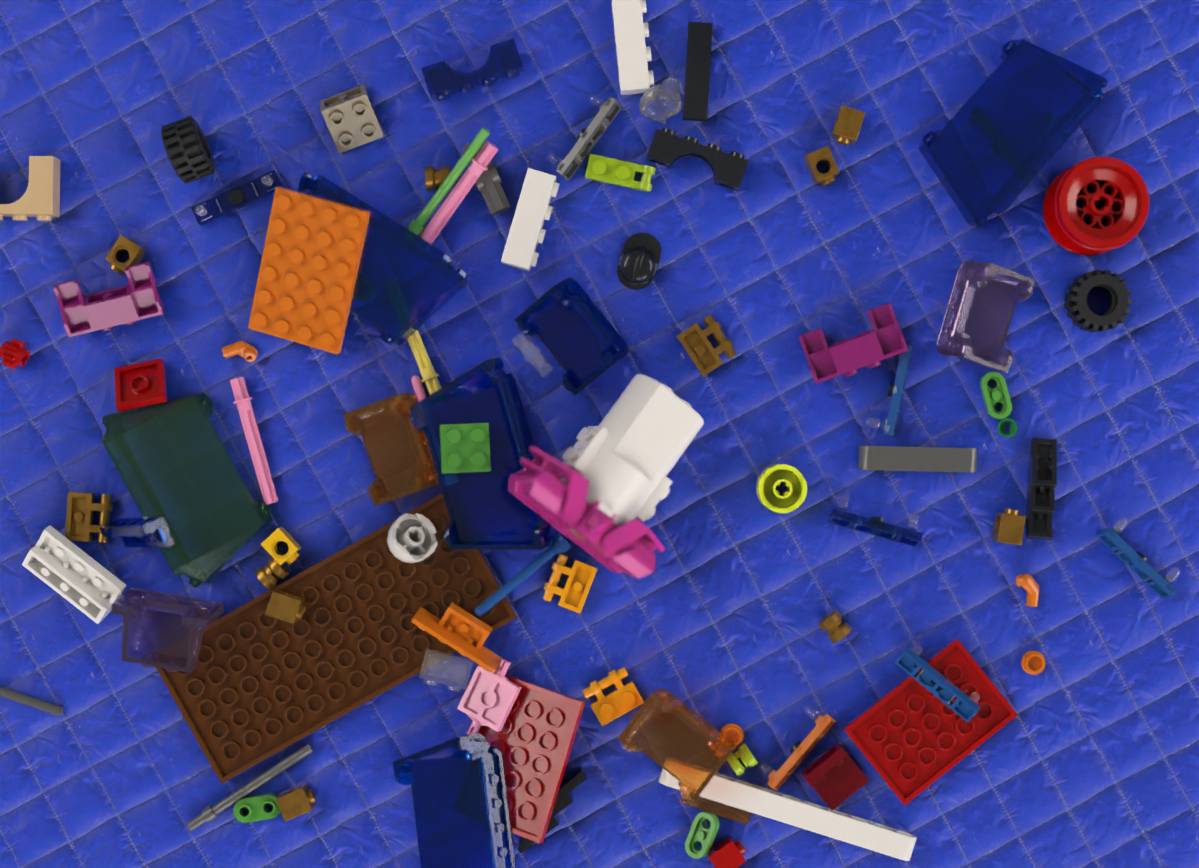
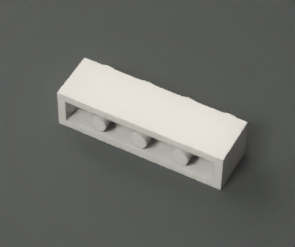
(631, 46)
(529, 219)

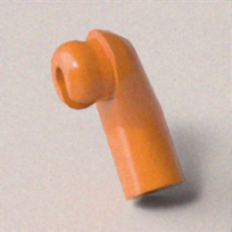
(242, 349)
(1031, 587)

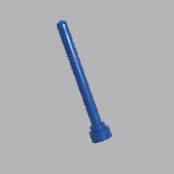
(559, 545)

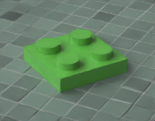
(465, 448)

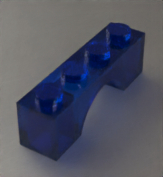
(501, 63)

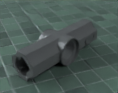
(490, 186)

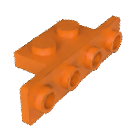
(461, 633)

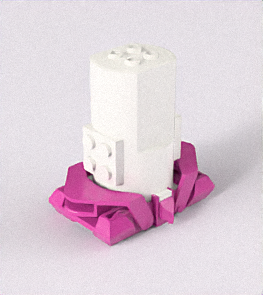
(613, 476)

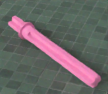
(459, 192)
(254, 440)

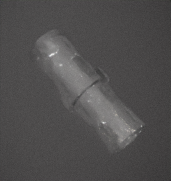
(532, 354)

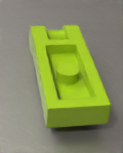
(619, 172)

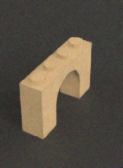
(42, 193)

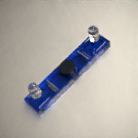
(236, 198)
(876, 525)

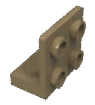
(351, 118)

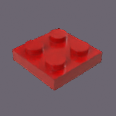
(140, 385)

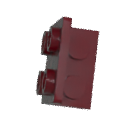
(834, 776)

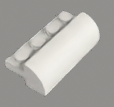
(74, 574)

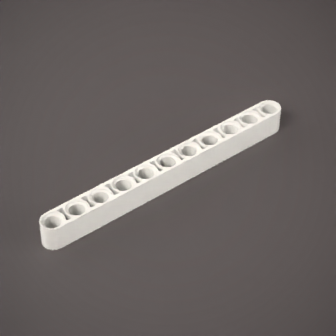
(805, 815)

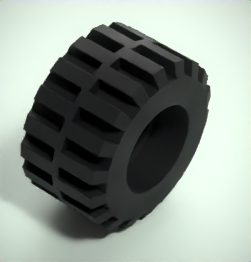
(187, 149)
(1116, 294)

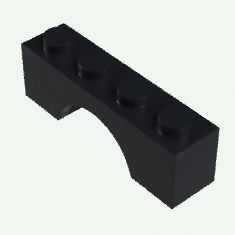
(726, 168)

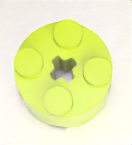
(791, 478)

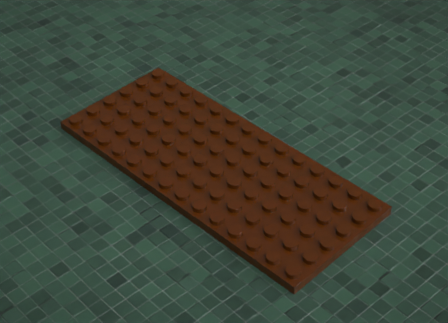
(279, 681)

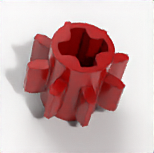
(14, 353)

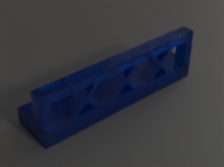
(140, 531)

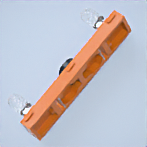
(799, 749)

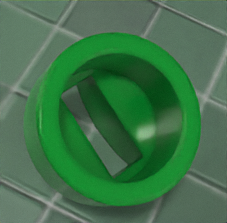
(1002, 427)

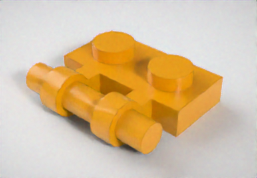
(577, 584)
(615, 703)

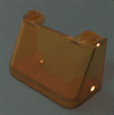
(395, 448)
(678, 741)

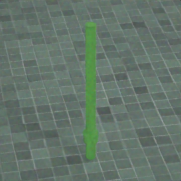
(418, 225)

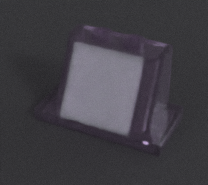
(164, 628)

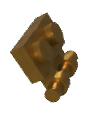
(701, 350)
(80, 516)

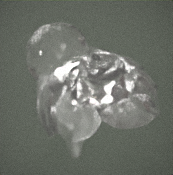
(662, 100)

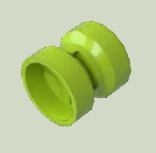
(745, 755)

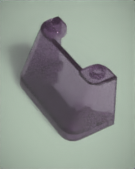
(982, 313)

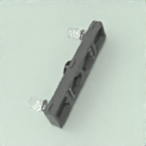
(587, 137)

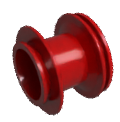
(1122, 199)

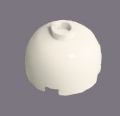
(412, 538)

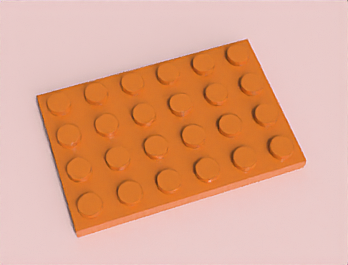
(308, 269)

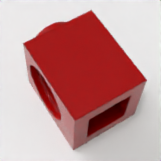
(727, 854)

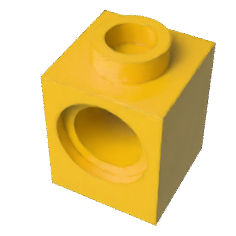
(271, 543)

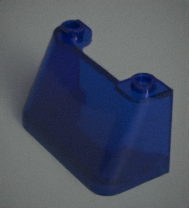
(574, 333)

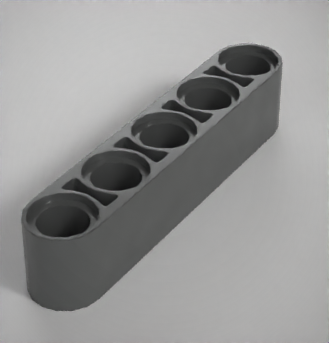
(917, 459)

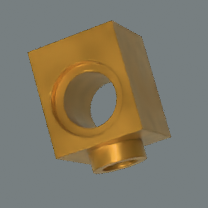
(847, 125)
(821, 155)
(122, 244)
(1009, 527)
(285, 606)
(296, 802)

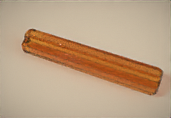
(718, 809)

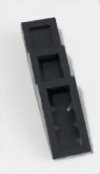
(697, 71)
(1040, 488)
(563, 799)

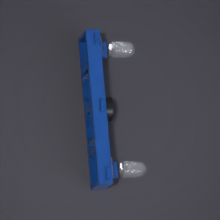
(896, 392)
(1137, 561)
(938, 684)

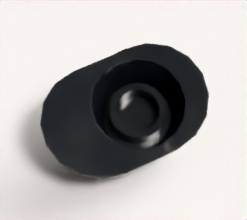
(639, 261)

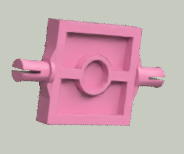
(489, 698)

